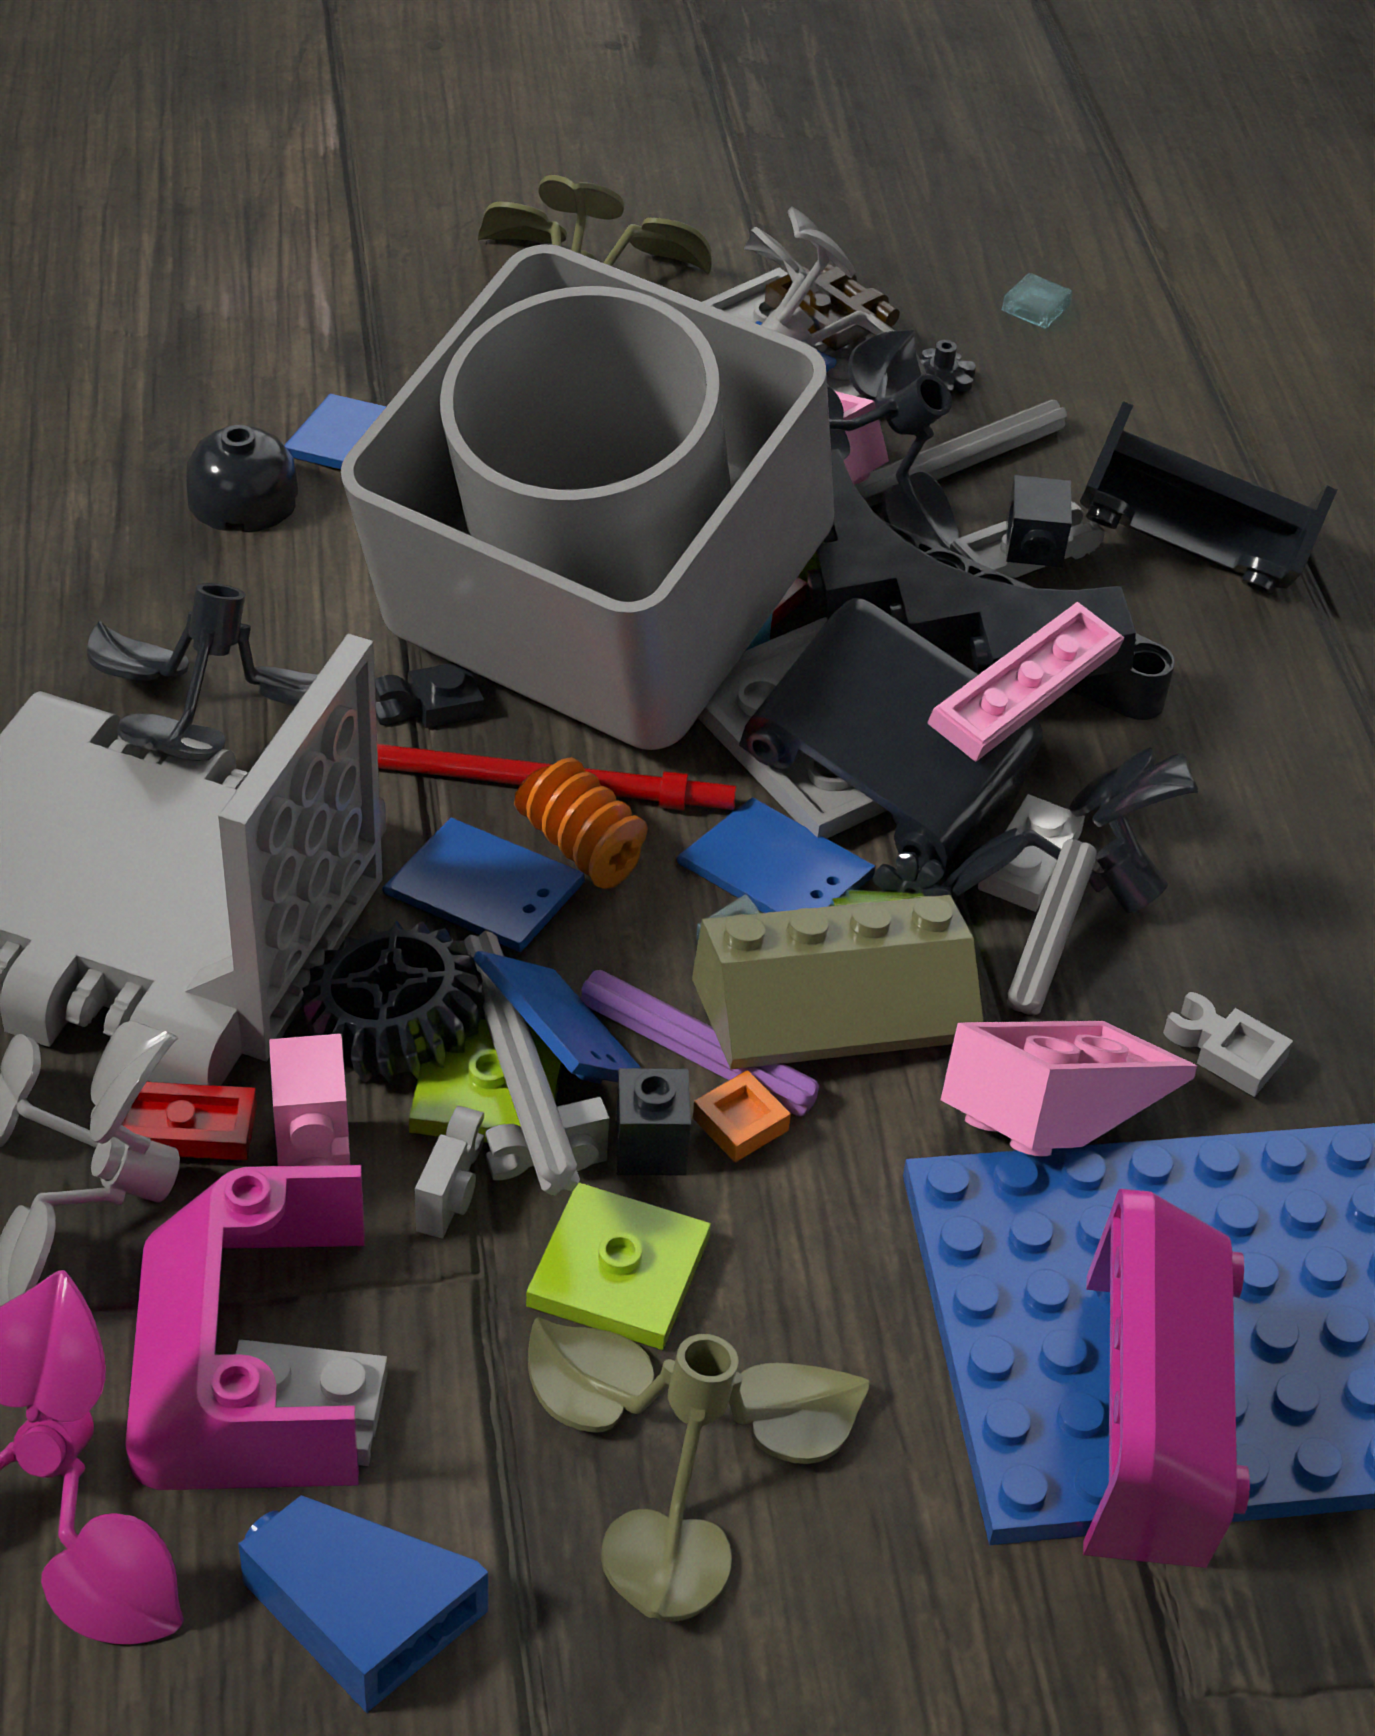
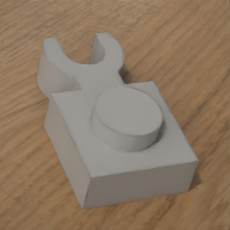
(1232, 1047)
(585, 1127)
(445, 1181)

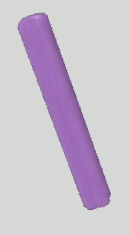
(690, 1038)

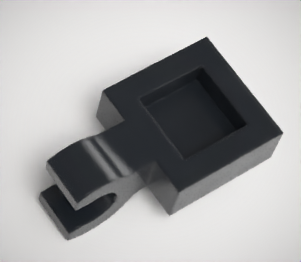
(434, 693)

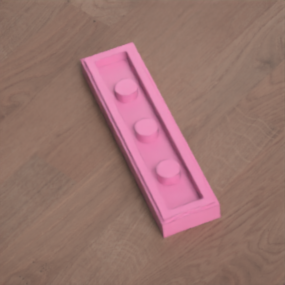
(1025, 681)

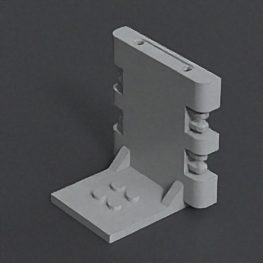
(185, 881)

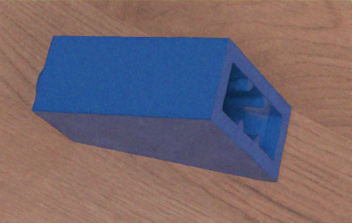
(360, 1593)

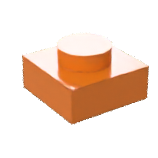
(741, 1116)

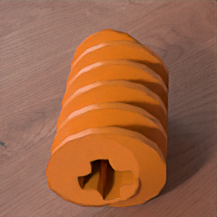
(583, 820)

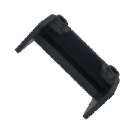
(1202, 509)

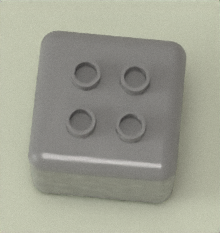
(595, 492)

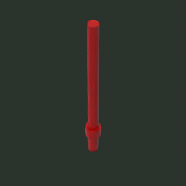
(671, 790)

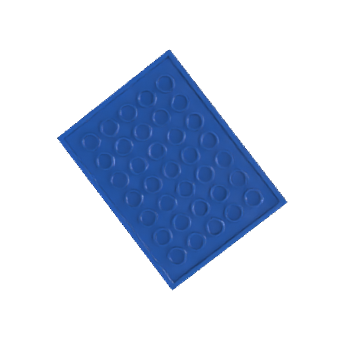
(1031, 1347)

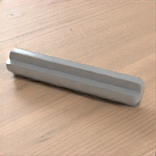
(1051, 927)

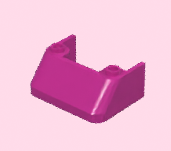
(1169, 1385)
(214, 1416)

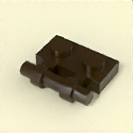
(834, 300)

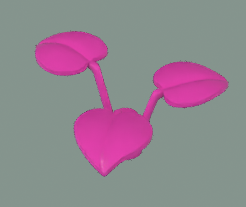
(117, 1573)

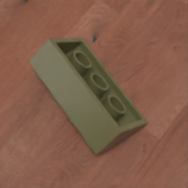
(837, 980)

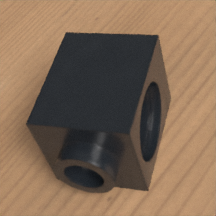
(1038, 521)
(652, 1121)

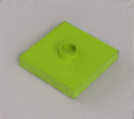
(472, 1082)
(618, 1265)

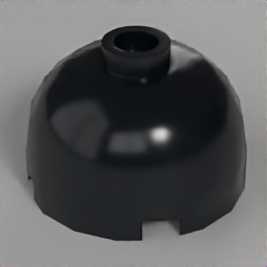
(241, 479)

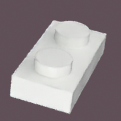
(1029, 874)

